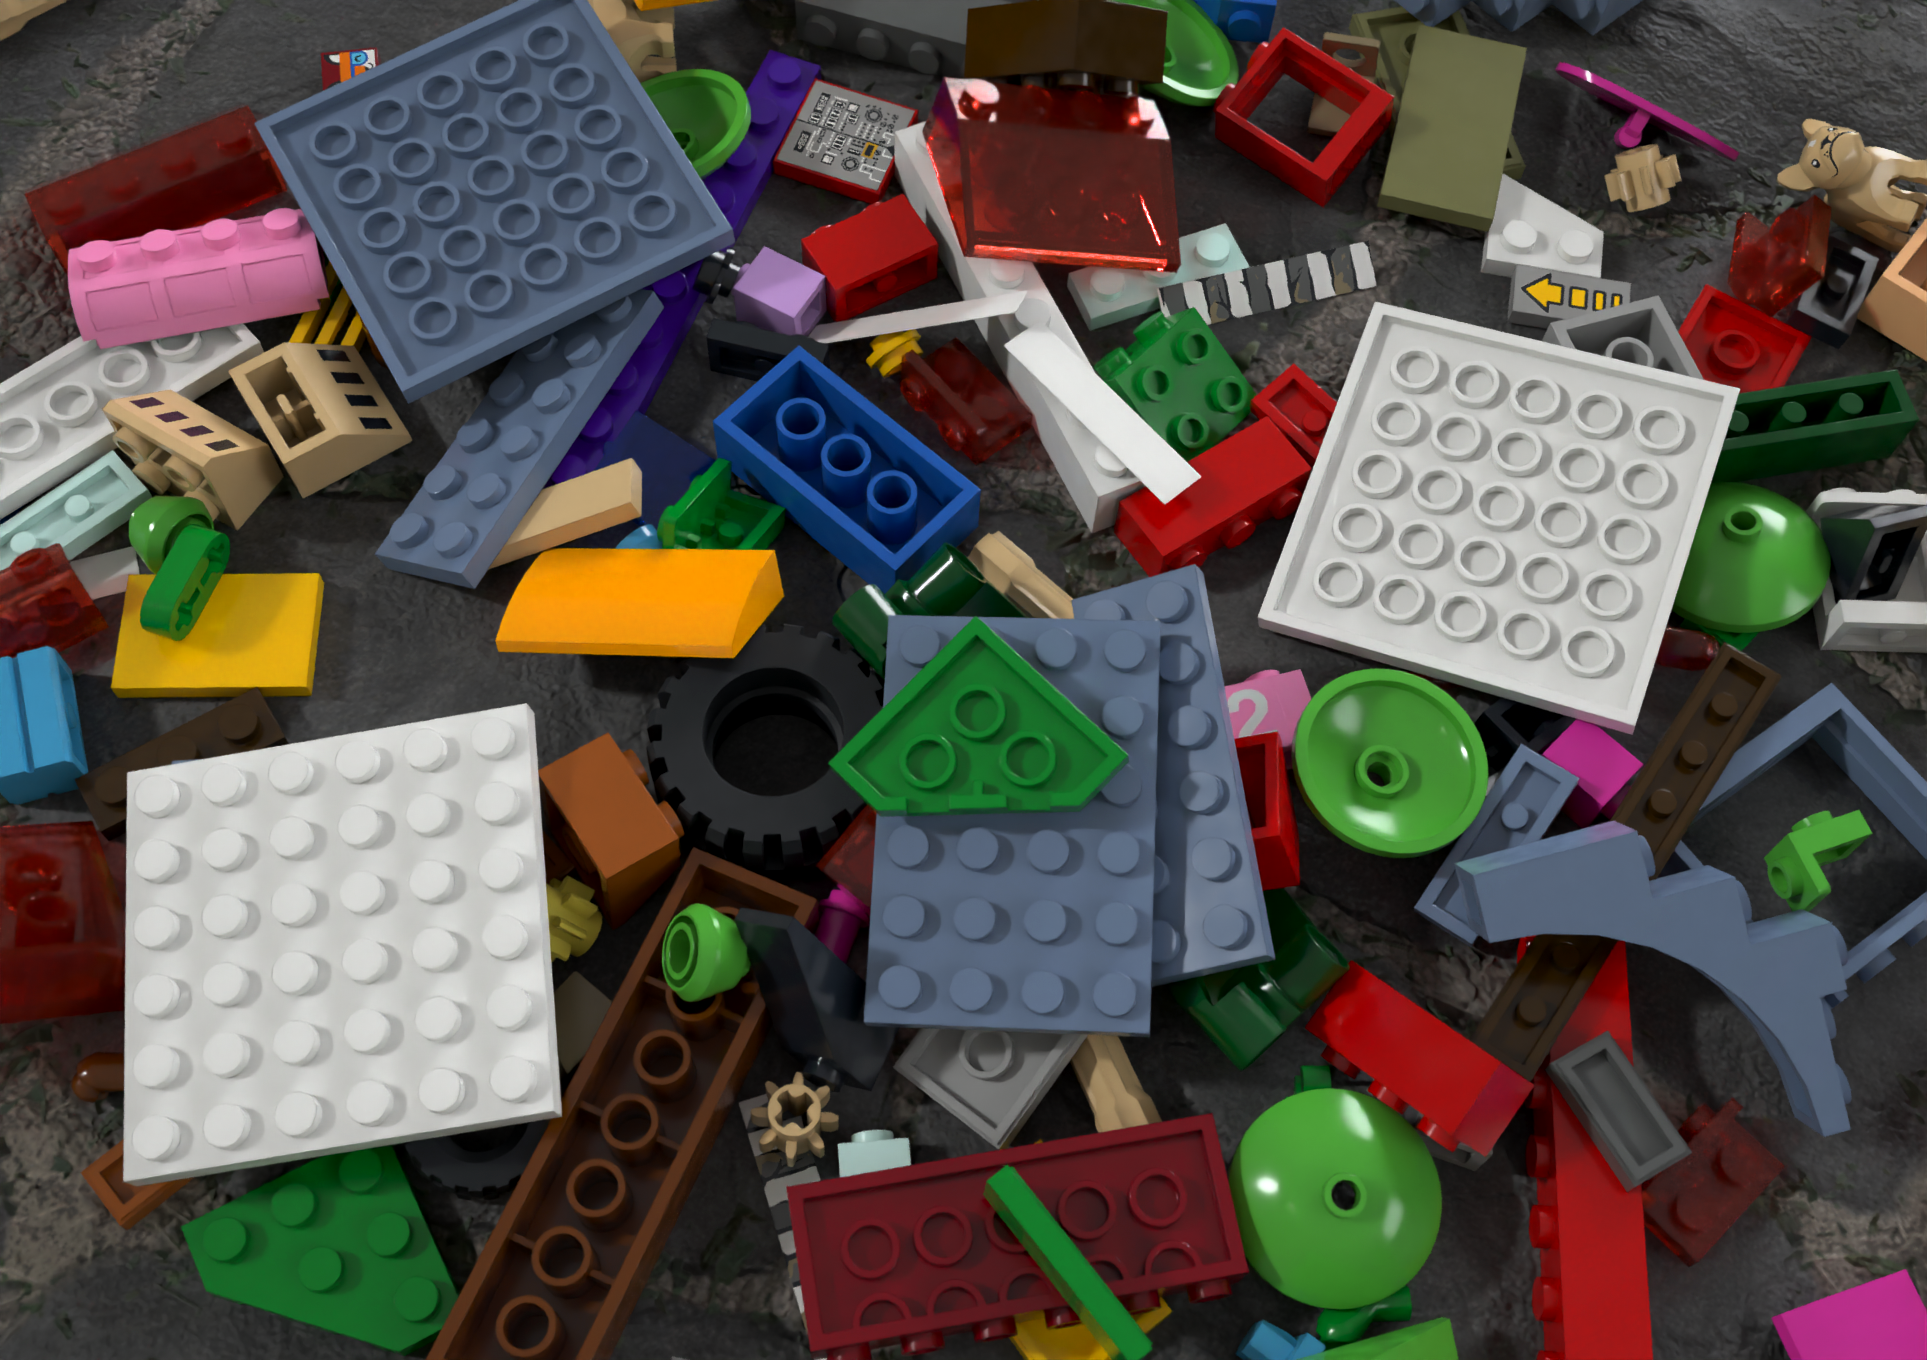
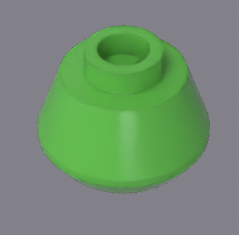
(158, 524)
(703, 953)

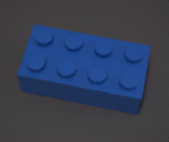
(845, 471)

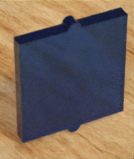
(665, 463)

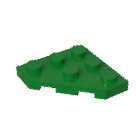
(978, 739)
(332, 1251)

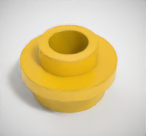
(889, 351)

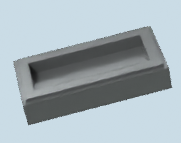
(1617, 1111)

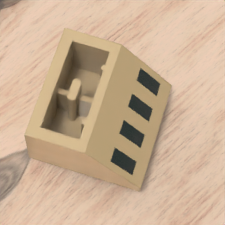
(319, 411)
(193, 454)

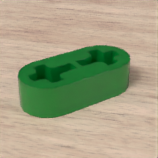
(185, 582)

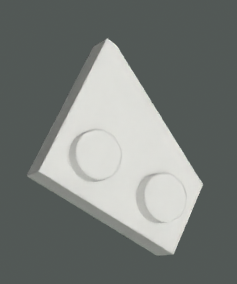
(1538, 235)

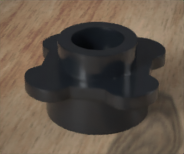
(716, 275)

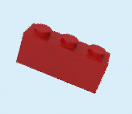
(1239, 488)
(1417, 1062)

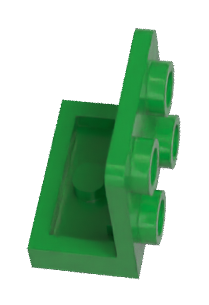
(1179, 382)

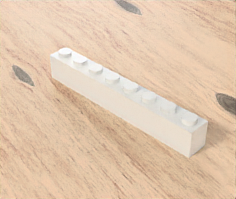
(1084, 463)

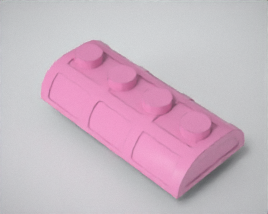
(196, 278)

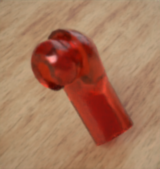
(1686, 649)

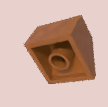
(610, 825)

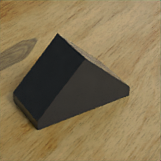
(1872, 549)

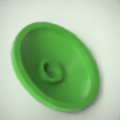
(1196, 55)
(703, 112)
(1752, 562)
(1408, 736)
(1286, 1210)

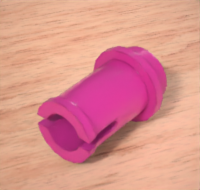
(840, 923)

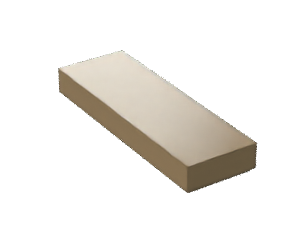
(576, 510)

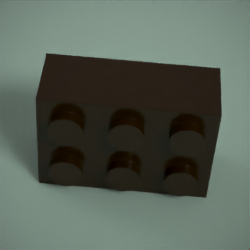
(1067, 45)

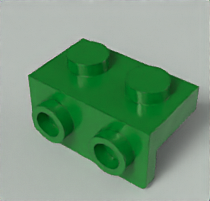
(719, 517)

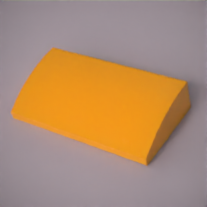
(641, 602)

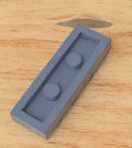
(1512, 815)

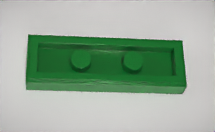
(1066, 1266)

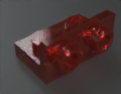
(1781, 261)
(963, 400)
(45, 603)
(1711, 1187)

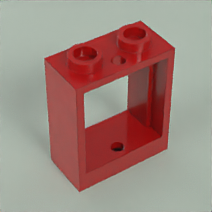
(1325, 76)

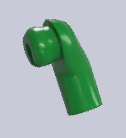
(1346, 1326)

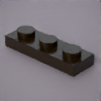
(228, 729)

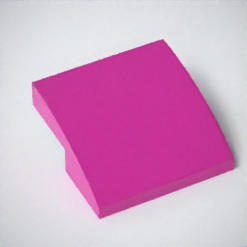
(1861, 1323)

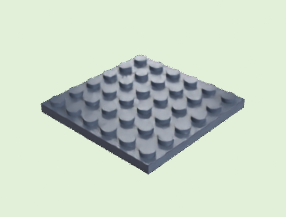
(492, 188)

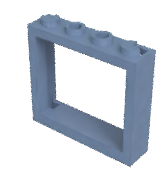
(1873, 767)

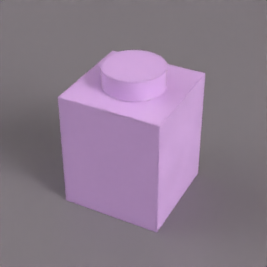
(779, 294)

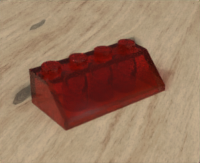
(159, 184)

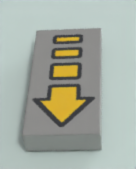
(1549, 295)

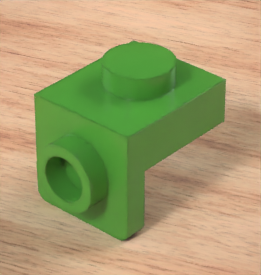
(1813, 843)

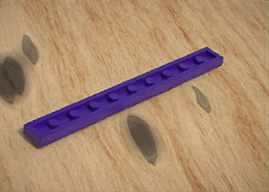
(736, 188)

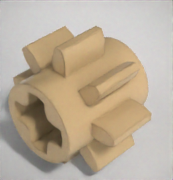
(1642, 177)
(797, 1100)

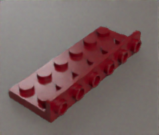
(930, 1258)

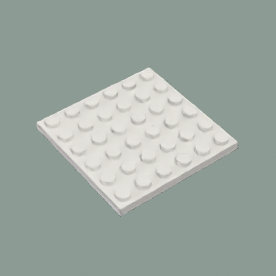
(1501, 514)
(336, 947)

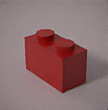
(871, 257)

